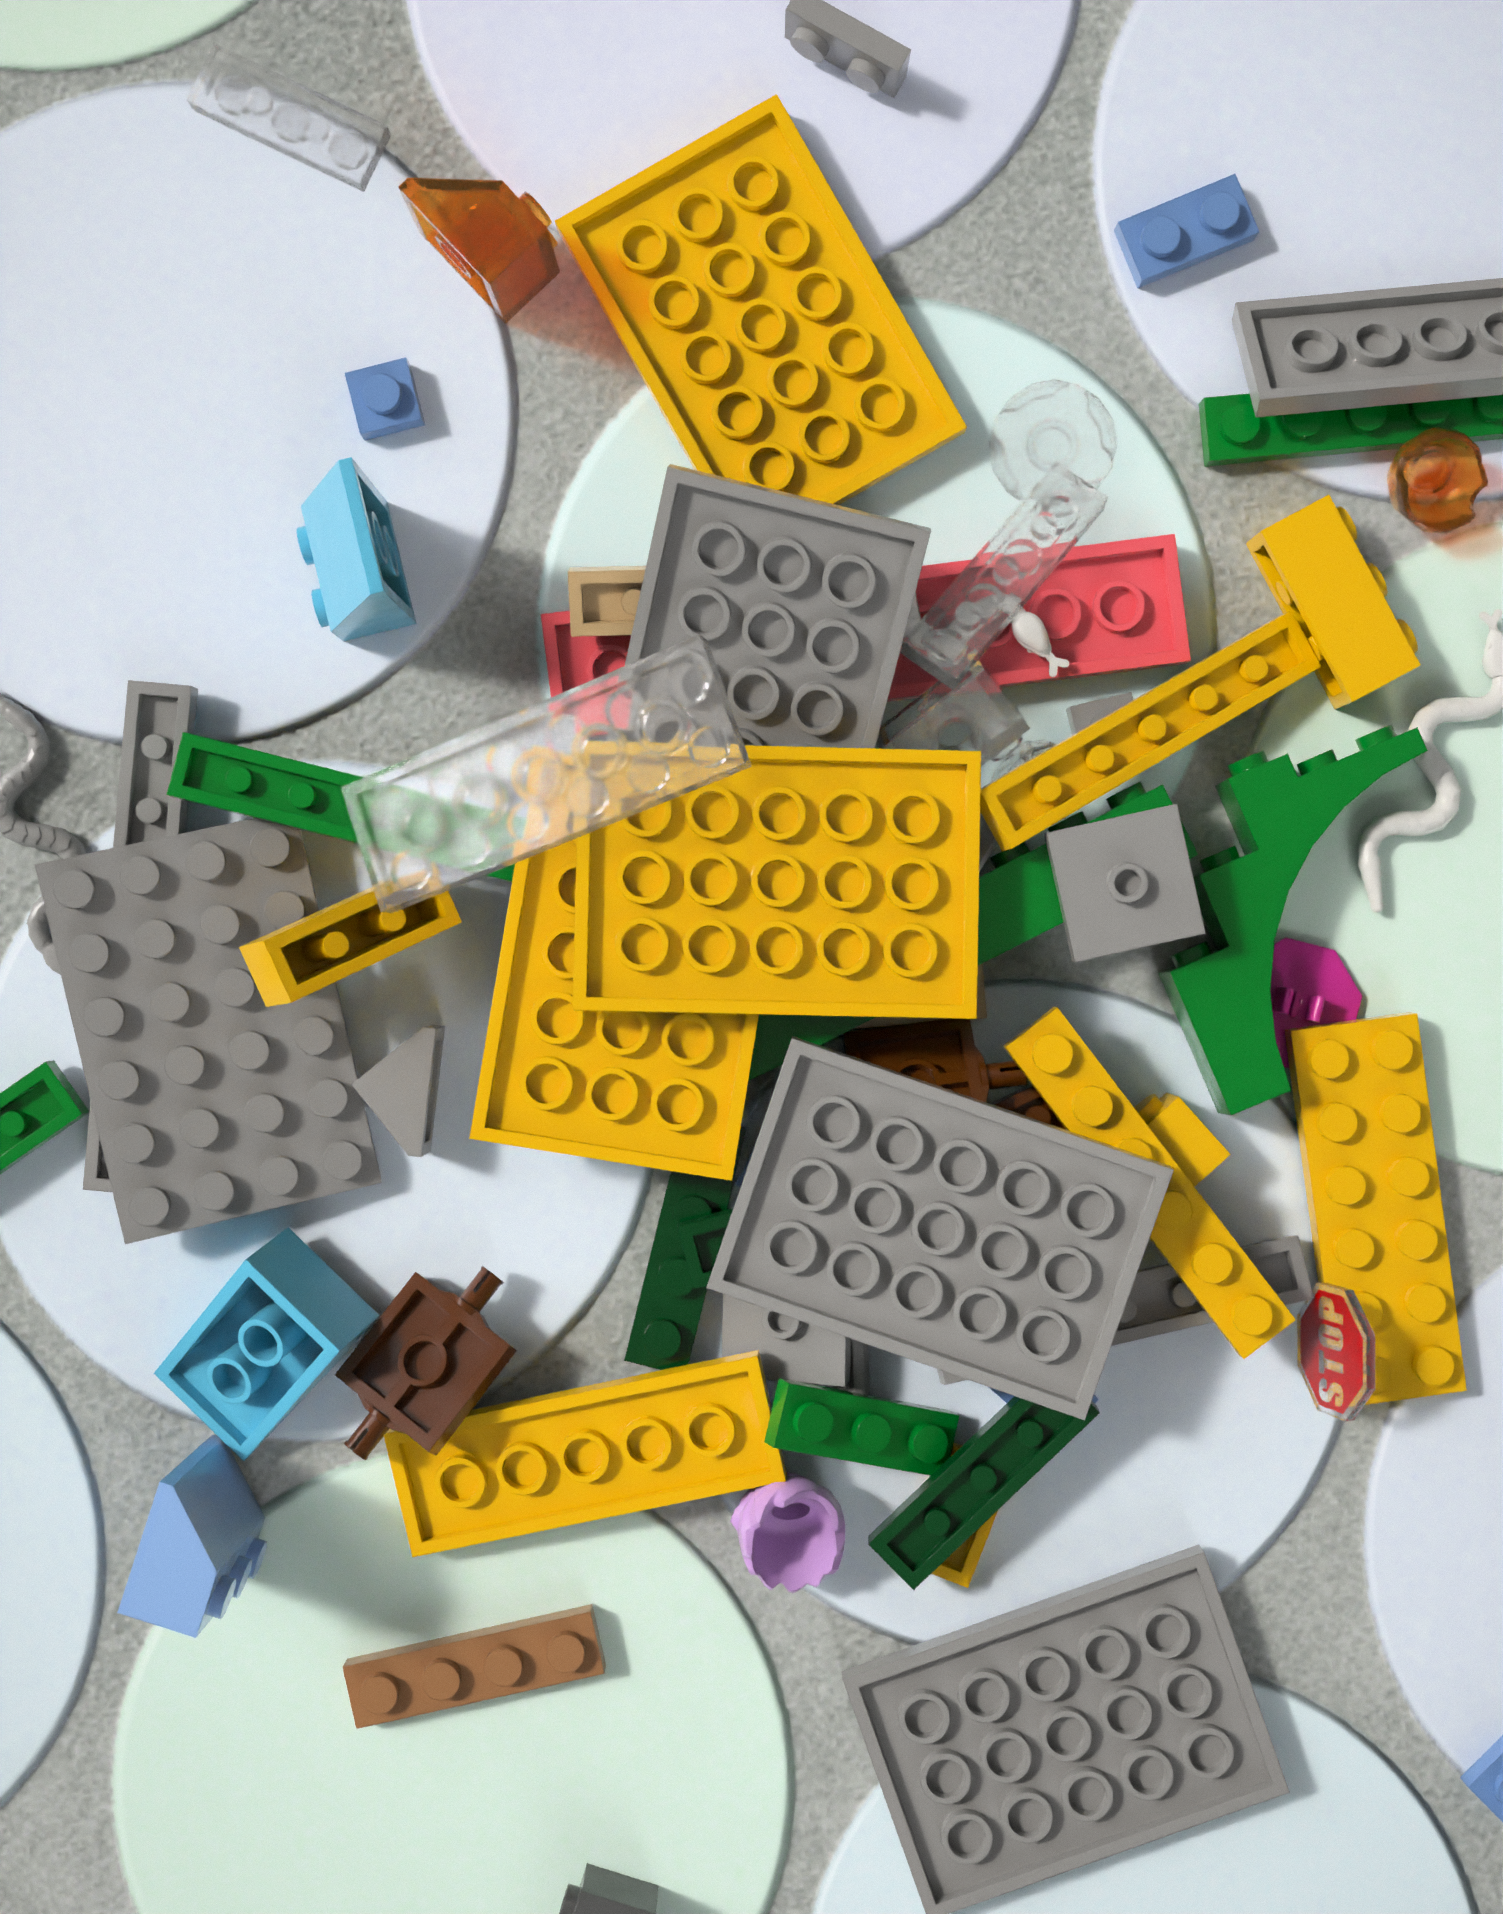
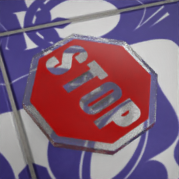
(1336, 1351)

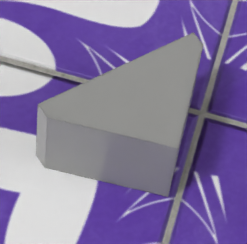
(405, 1089)

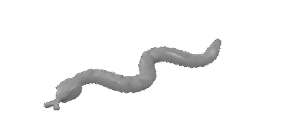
(30, 833)

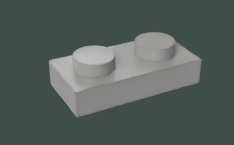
(829, 34)

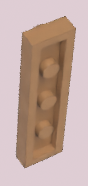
(474, 1666)

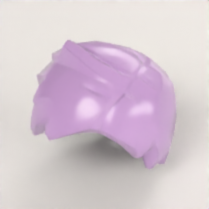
(790, 1532)

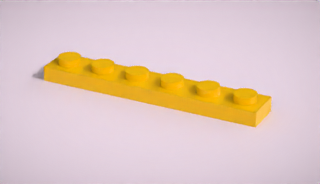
(1146, 731)
(1186, 1226)

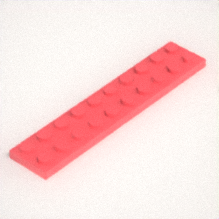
(1102, 608)

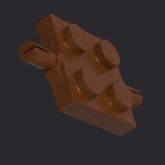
(935, 1053)
(425, 1363)

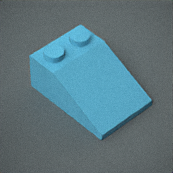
(354, 556)
(265, 1342)

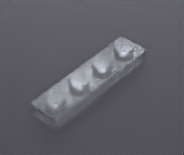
(1003, 575)

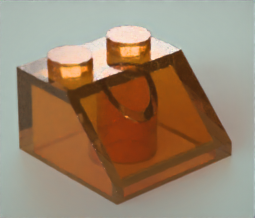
(486, 237)

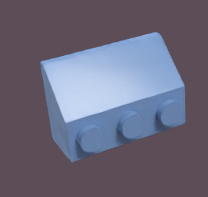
(196, 1543)

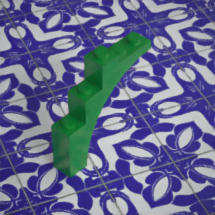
(1277, 818)

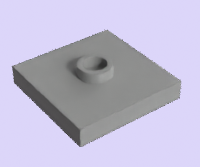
(1124, 883)
(785, 1345)

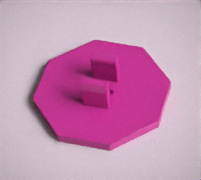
(1309, 989)

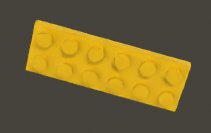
(1378, 1194)
(589, 1454)

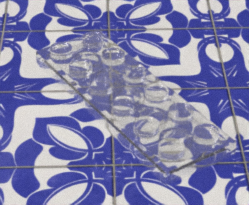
(546, 775)

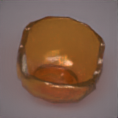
(1437, 480)

